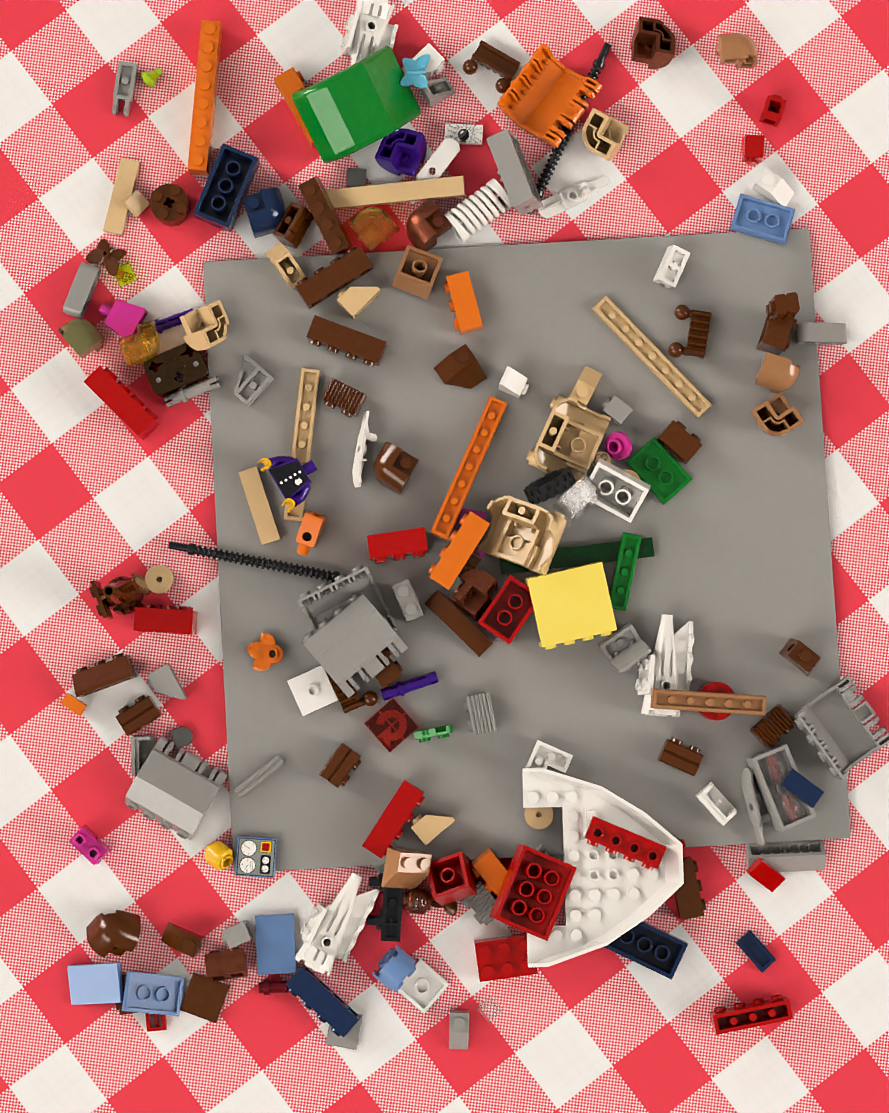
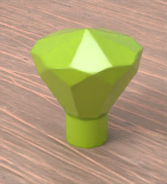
(150, 77)

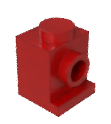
(771, 118)

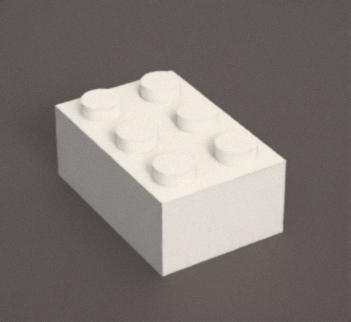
(620, 490)

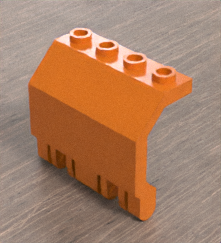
(546, 97)

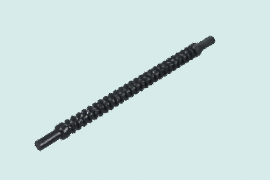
(598, 65)
(192, 549)

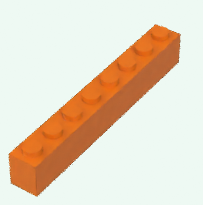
(205, 98)

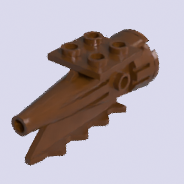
(119, 595)

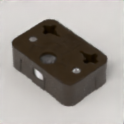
(172, 364)

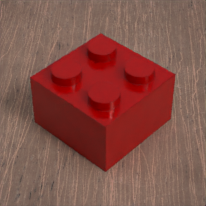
(451, 878)

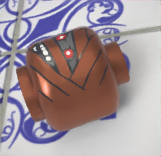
(418, 901)

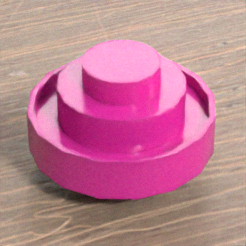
(618, 445)

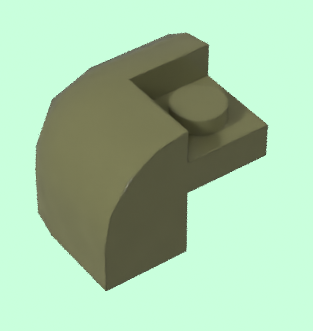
(82, 336)

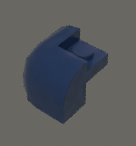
(264, 211)

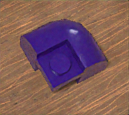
(402, 152)

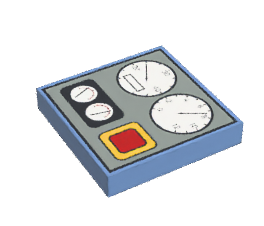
(256, 857)

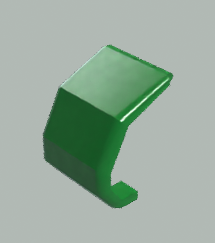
(356, 105)

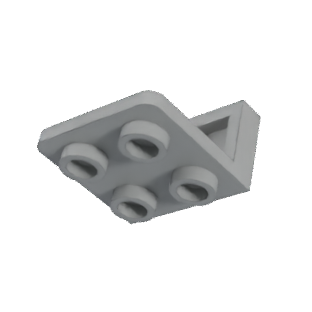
(624, 648)

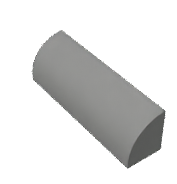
(788, 855)

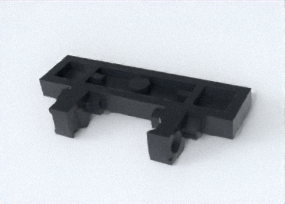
(390, 917)

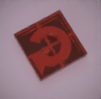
(391, 725)

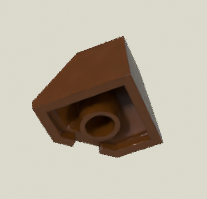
(460, 369)

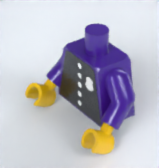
(290, 478)

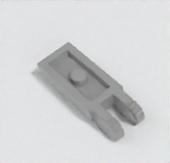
(124, 86)

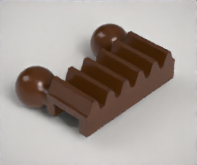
(494, 60)
(697, 333)
(348, 704)

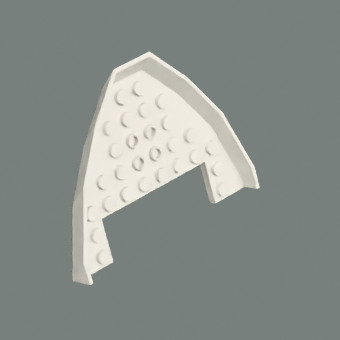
(606, 890)

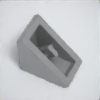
(437, 91)

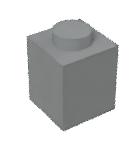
(616, 410)
(236, 934)

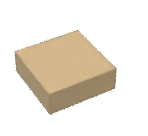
(136, 203)

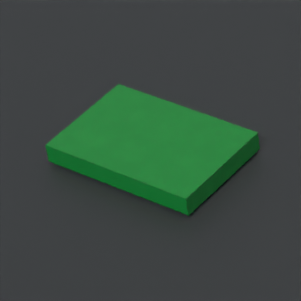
(659, 470)

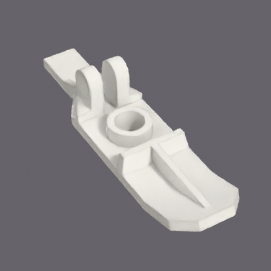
(439, 160)
(561, 201)
(361, 449)

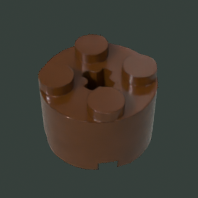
(159, 204)

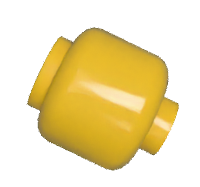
(218, 855)

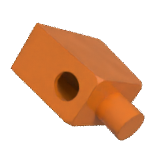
(312, 523)

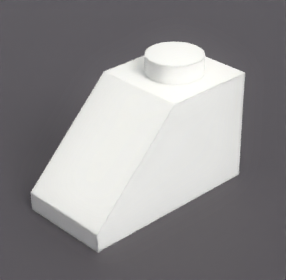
(436, 61)
(773, 188)
(513, 383)

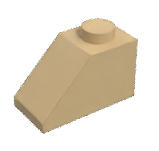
(285, 265)
(356, 299)
(586, 385)
(430, 826)

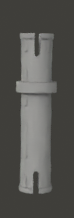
(184, 395)

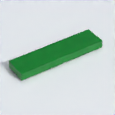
(624, 570)

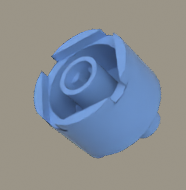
(394, 968)

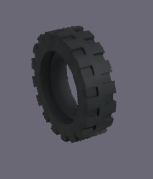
(549, 485)

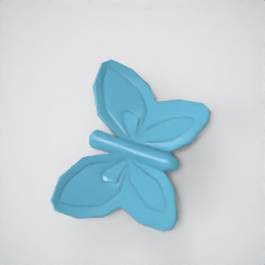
(414, 71)

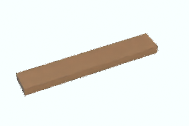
(708, 701)

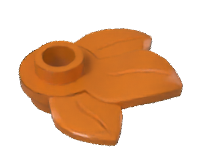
(262, 652)

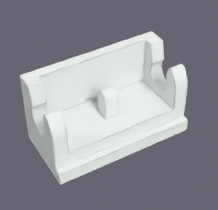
(671, 266)
(716, 803)

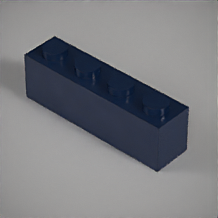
(323, 1001)

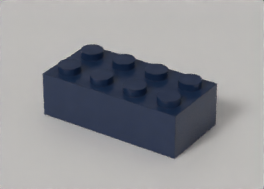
(225, 187)
(651, 948)

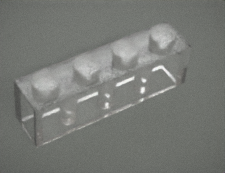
(575, 499)

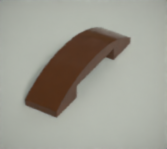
(458, 623)

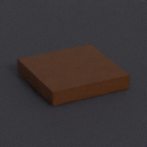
(204, 998)

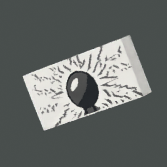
(465, 133)

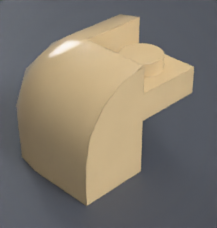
(604, 134)
(205, 326)

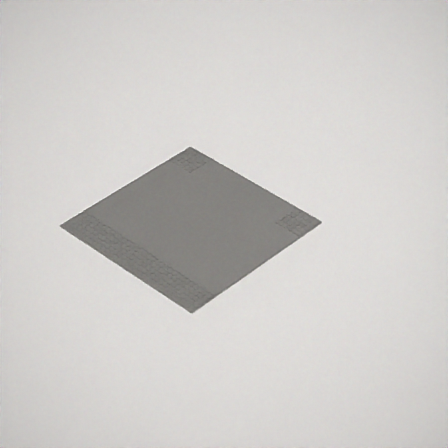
(732, 549)

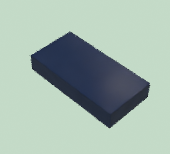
(802, 788)
(755, 951)

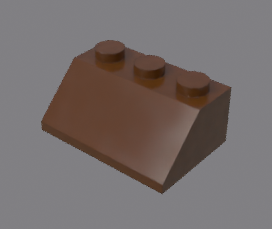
(103, 675)

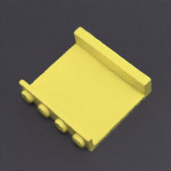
(571, 604)

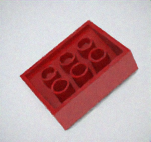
(533, 892)

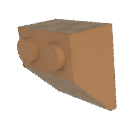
(417, 272)
(405, 868)

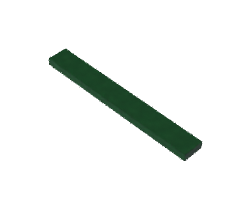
(582, 555)

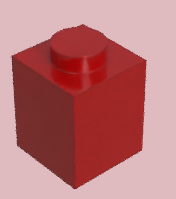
(752, 149)

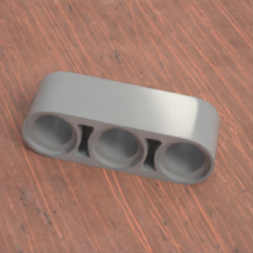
(81, 290)
(821, 333)

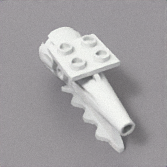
(361, 40)
(667, 666)
(337, 924)

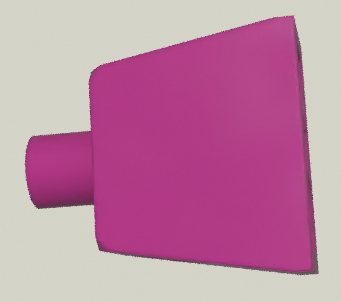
(123, 317)

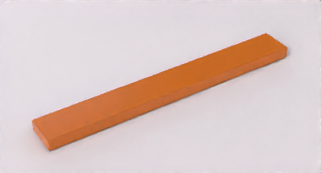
(468, 468)

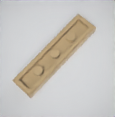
(122, 189)
(259, 505)

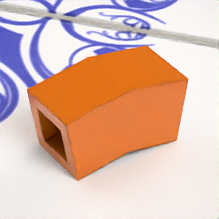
(73, 704)

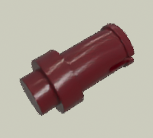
(268, 987)

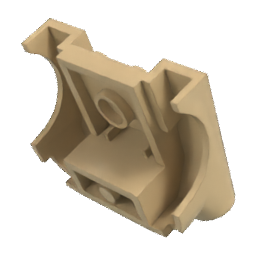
(569, 438)
(523, 533)

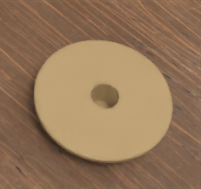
(159, 579)
(539, 817)

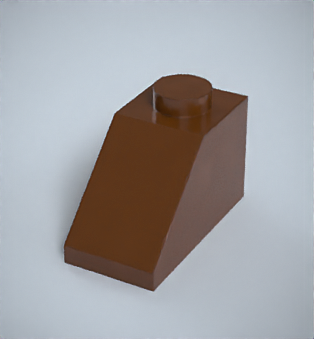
(182, 939)

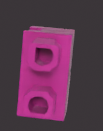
(89, 846)

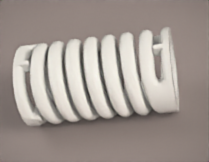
(464, 209)

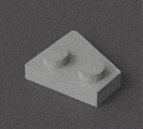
(251, 381)

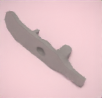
(753, 805)

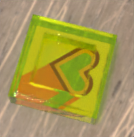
(125, 275)

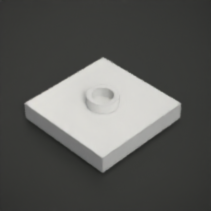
(312, 690)
(423, 986)

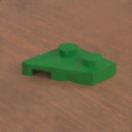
(424, 735)

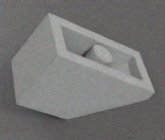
(166, 682)
(458, 1029)

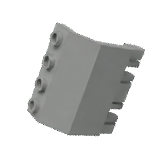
(329, 597)
(352, 642)
(840, 729)
(173, 789)

